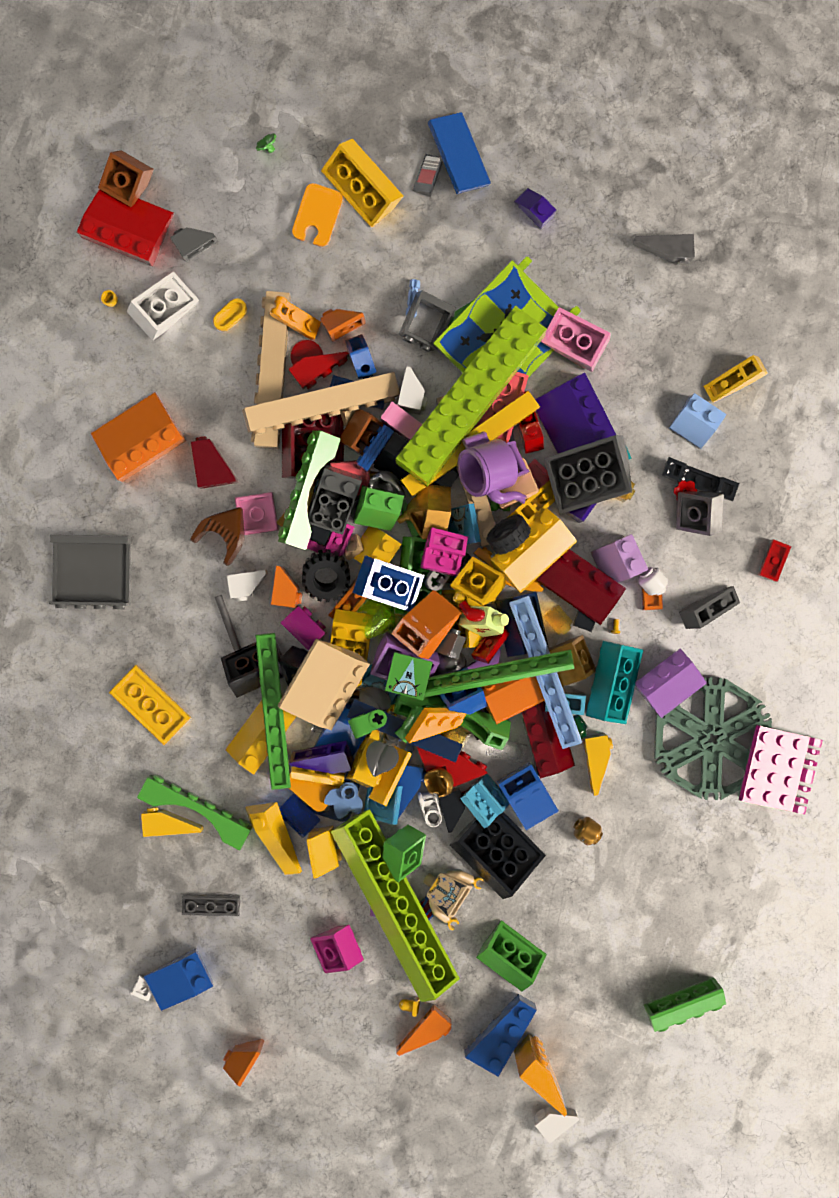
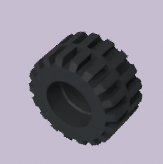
(325, 590)

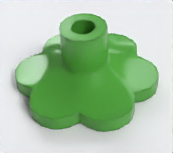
(266, 143)

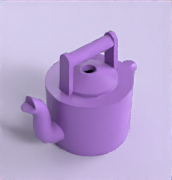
(491, 467)

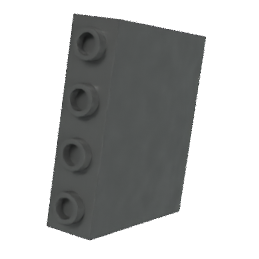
(91, 571)

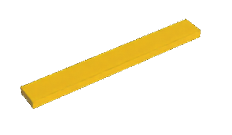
(493, 427)

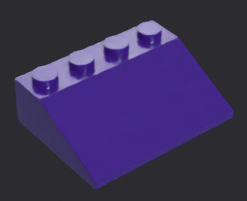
(573, 415)

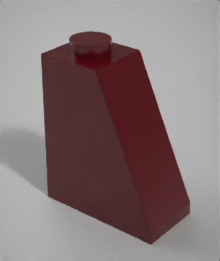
(210, 465)

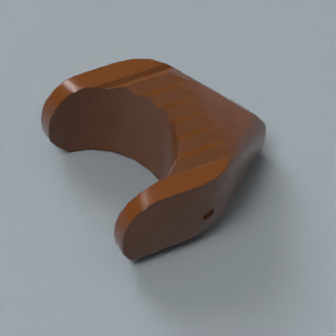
(229, 526)

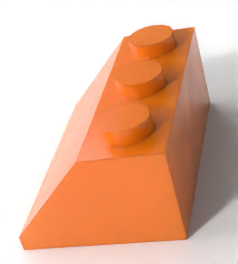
(512, 697)

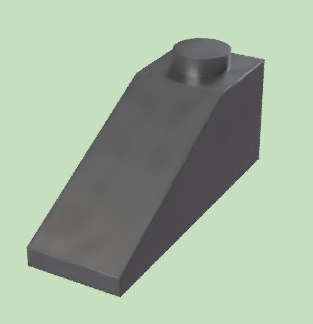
(669, 247)

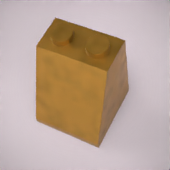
(582, 660)

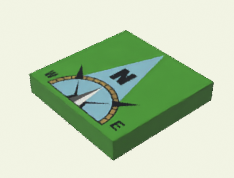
(408, 676)

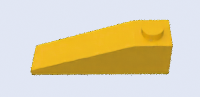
(271, 829)

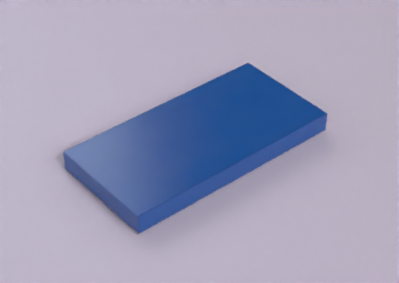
(459, 152)

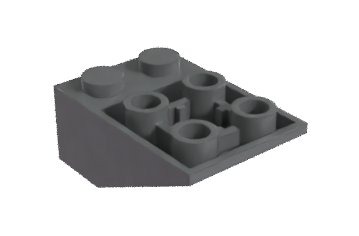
(334, 499)

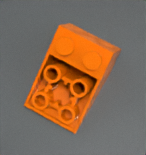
(427, 624)

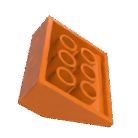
(137, 437)

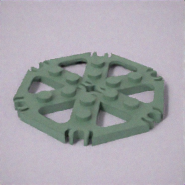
(696, 747)

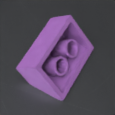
(385, 653)
(670, 683)

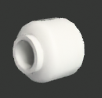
(653, 581)

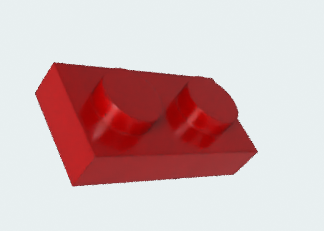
(774, 560)
(488, 647)

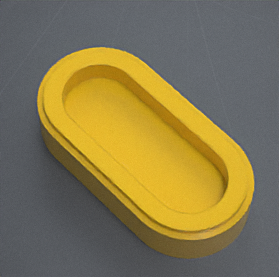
(230, 314)

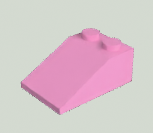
(576, 339)

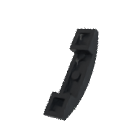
(677, 471)

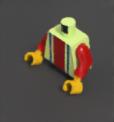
(480, 619)

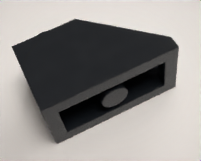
(452, 808)

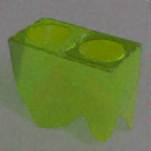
(379, 618)

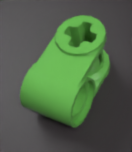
(364, 724)

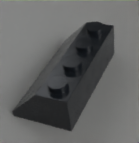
(387, 462)

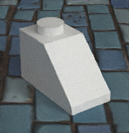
(245, 584)
(553, 1123)

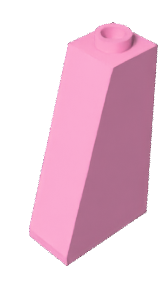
(400, 421)

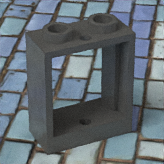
(434, 303)

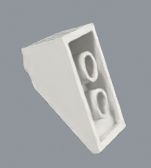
(162, 305)

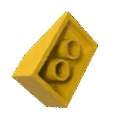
(360, 772)
(323, 851)

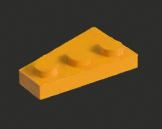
(433, 722)

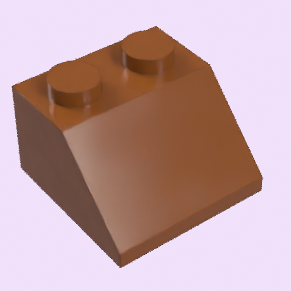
(125, 177)
(360, 431)

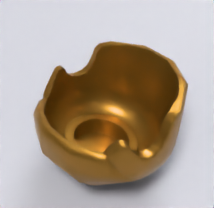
(439, 781)

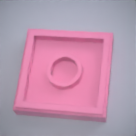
(258, 513)

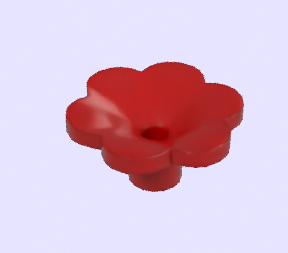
(688, 486)

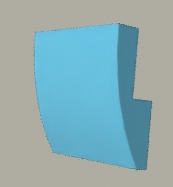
(485, 800)

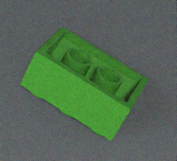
(512, 956)

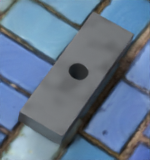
(223, 905)

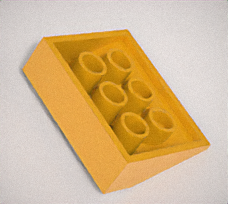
(537, 1071)

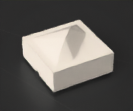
(141, 989)

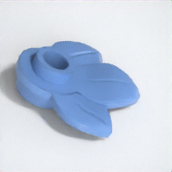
(344, 802)

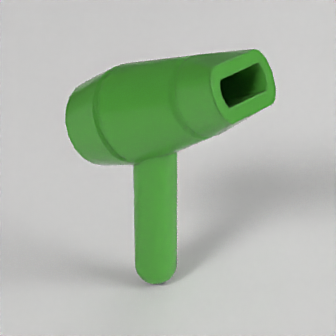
(408, 723)

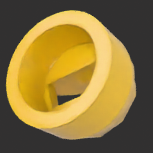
(109, 298)

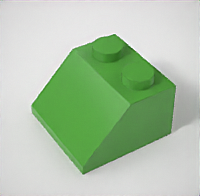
(378, 508)
(404, 851)

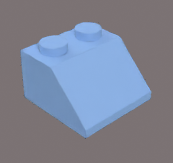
(697, 420)

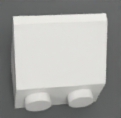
(412, 394)

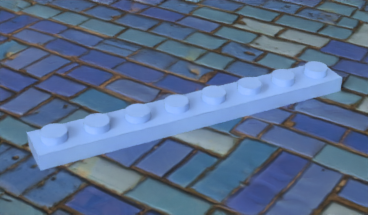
(549, 683)

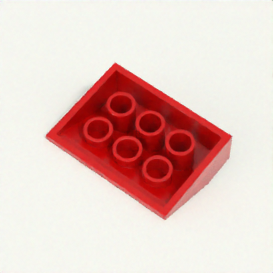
(126, 229)

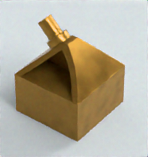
(429, 509)

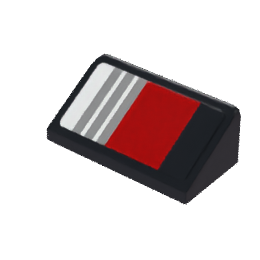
(428, 174)

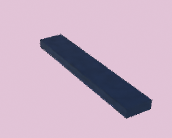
(435, 744)

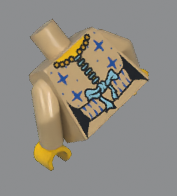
(448, 893)

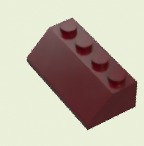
(582, 586)
(544, 742)

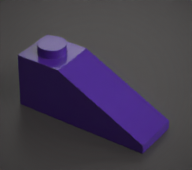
(326, 758)

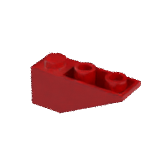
(312, 368)
(531, 433)

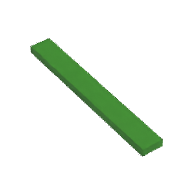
(500, 673)
(272, 713)

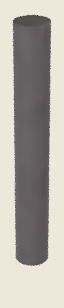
(227, 622)

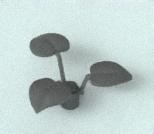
(379, 755)

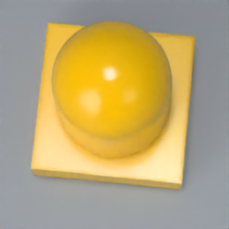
(410, 1005)

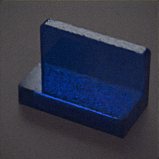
(298, 815)

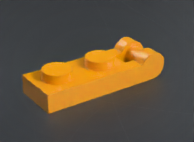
(295, 318)

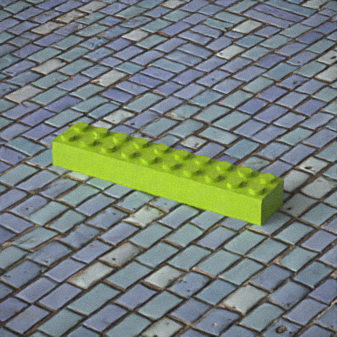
(471, 396)
(395, 908)

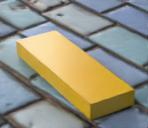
(383, 791)

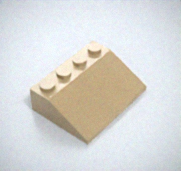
(324, 684)

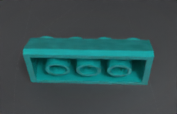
(614, 682)

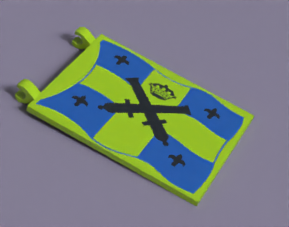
(490, 308)

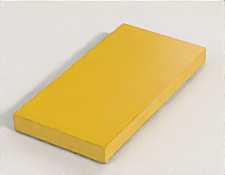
(150, 704)

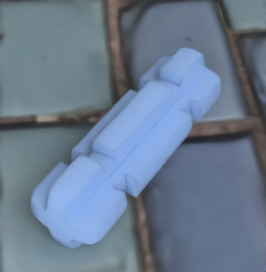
(414, 286)

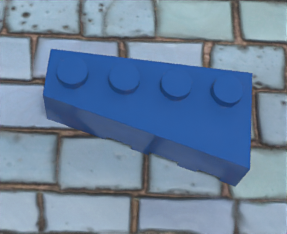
(500, 1038)

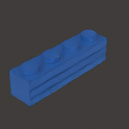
(375, 448)

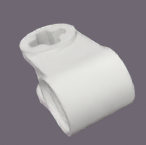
(430, 806)

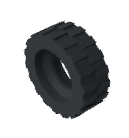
(508, 534)

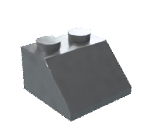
(700, 512)

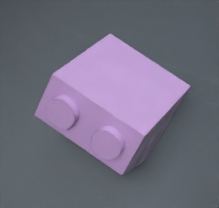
(620, 559)

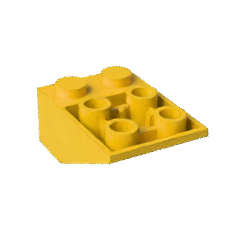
(349, 632)

